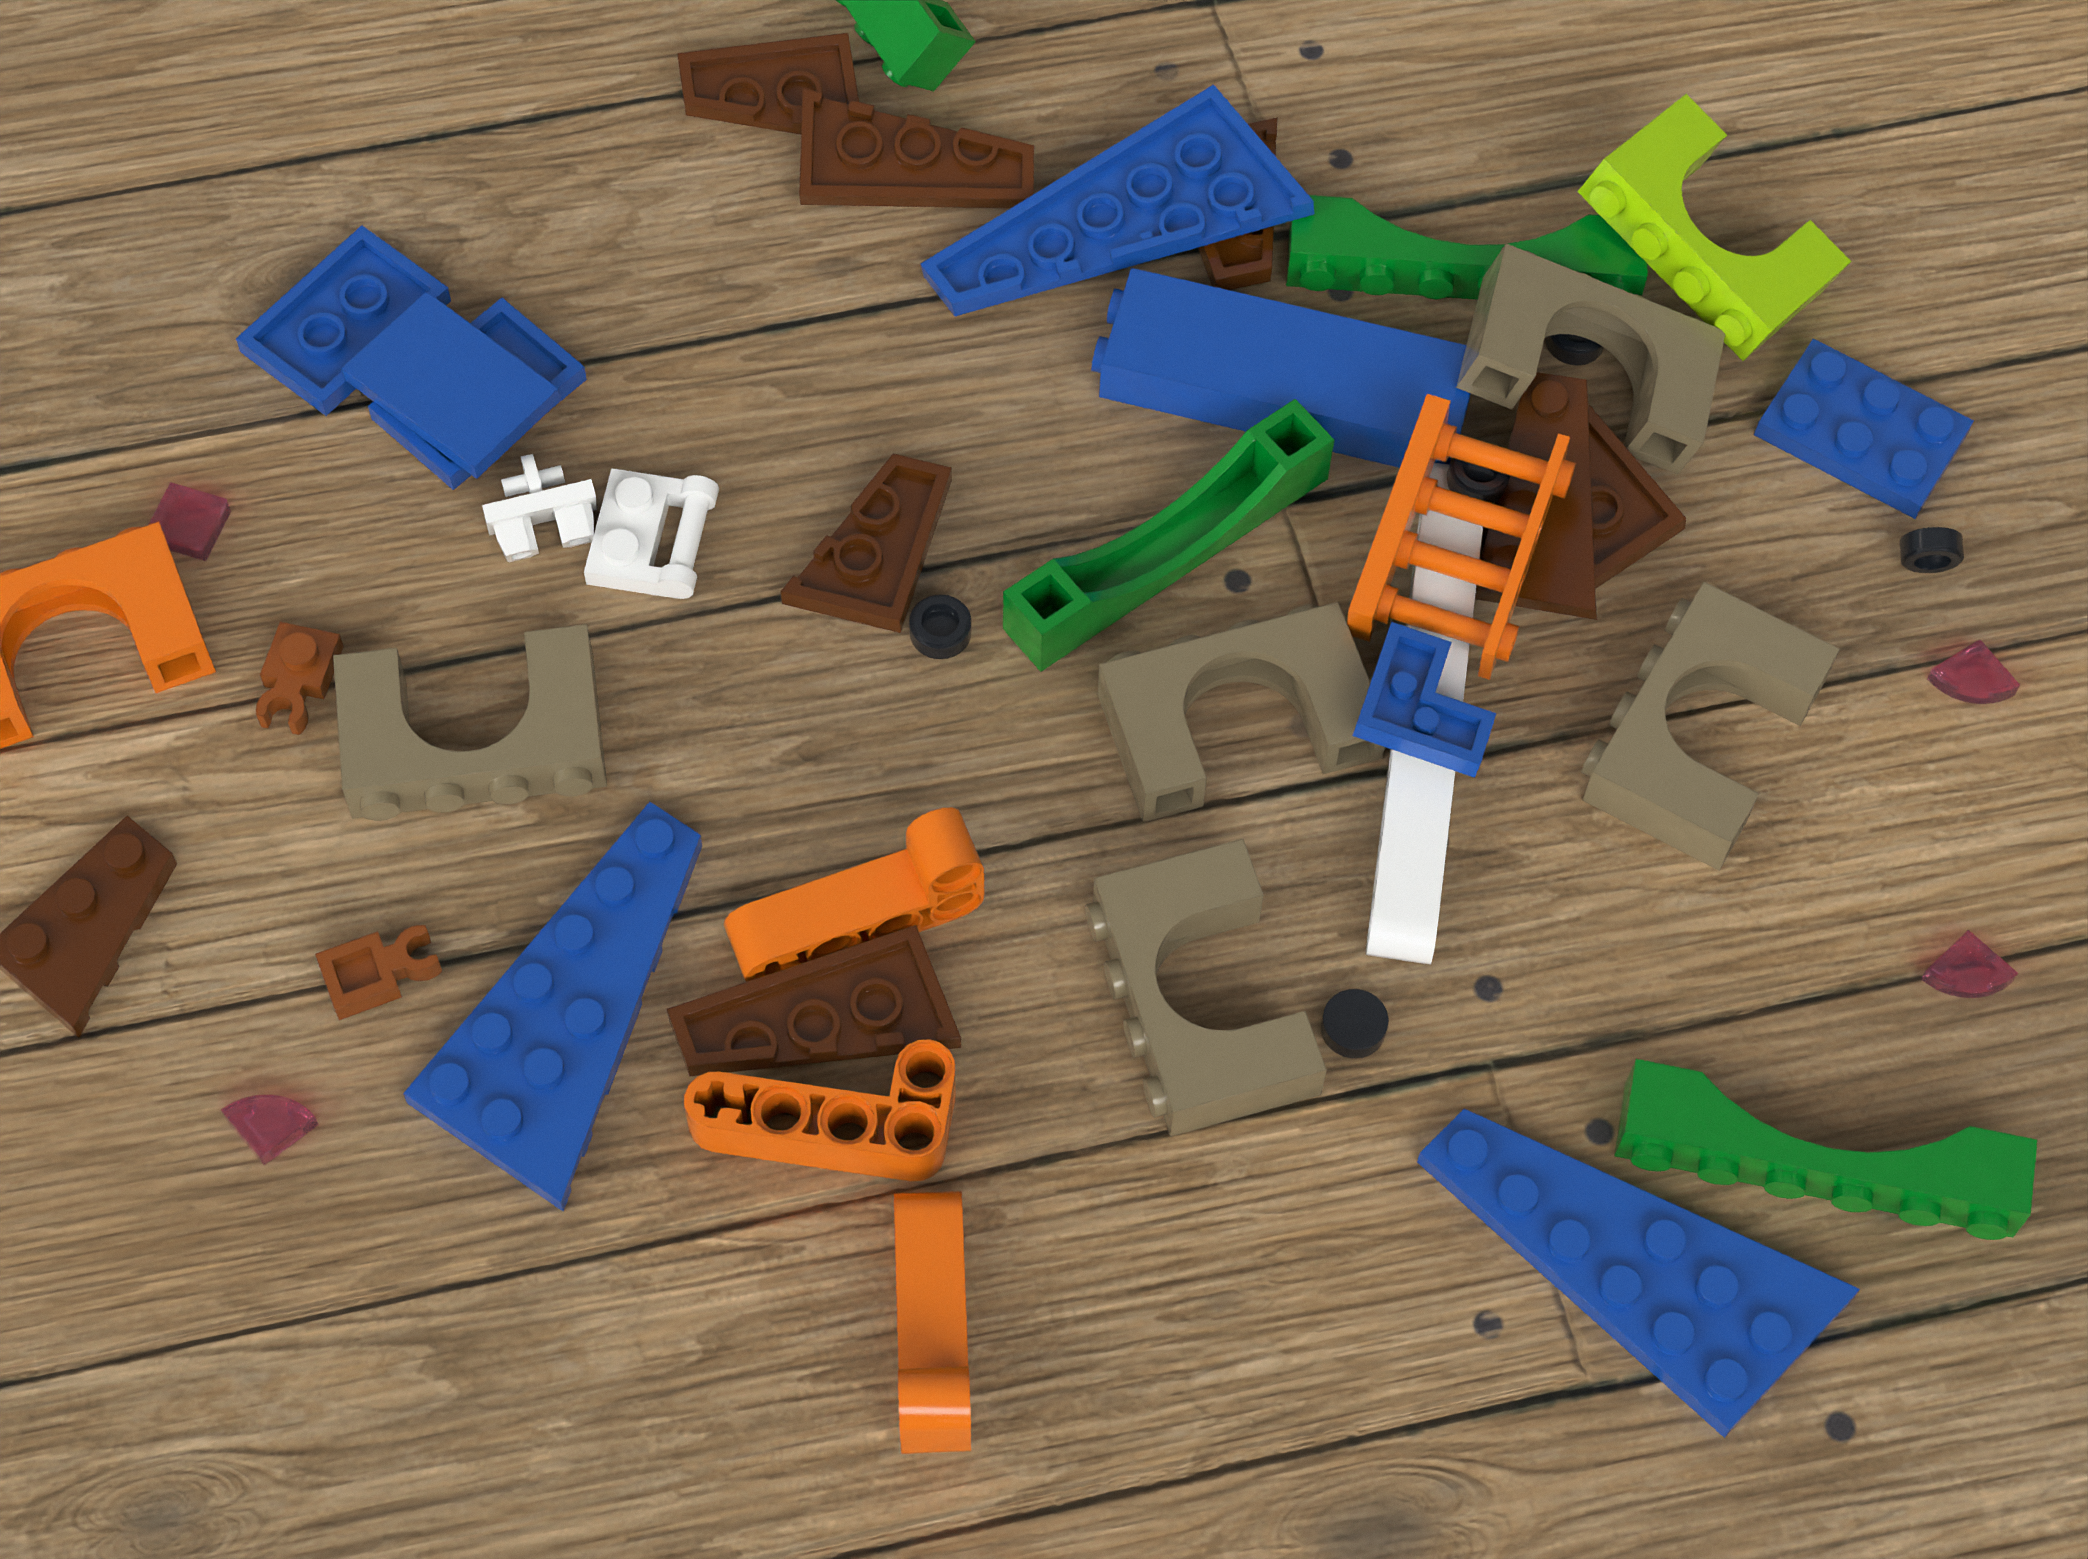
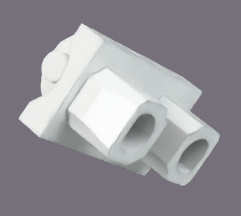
(568, 505)

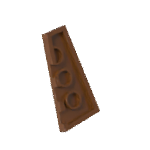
(896, 161)
(1564, 558)
(820, 1011)

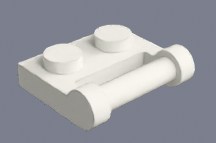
(632, 527)

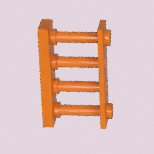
(1418, 493)

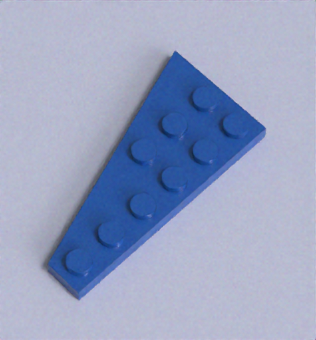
(1152, 195)
(551, 1032)
(1672, 1288)

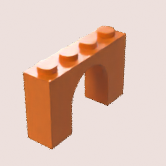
(120, 576)

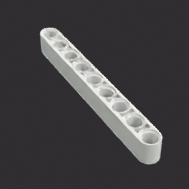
(1418, 791)

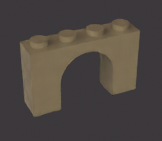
(1664, 352)
(1712, 647)
(1299, 655)
(548, 752)
(1196, 1071)

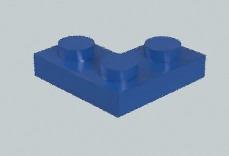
(1408, 714)

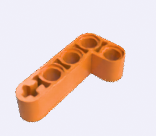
(918, 886)
(823, 1110)
(931, 1323)

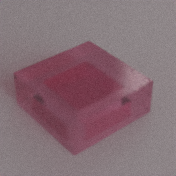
(191, 520)

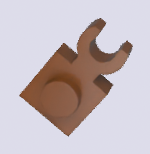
(295, 668)
(365, 972)

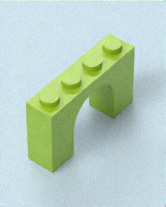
(1642, 200)

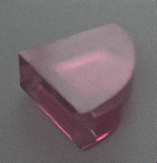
(1974, 676)
(1969, 970)
(269, 1123)

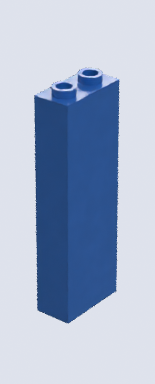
(1246, 356)

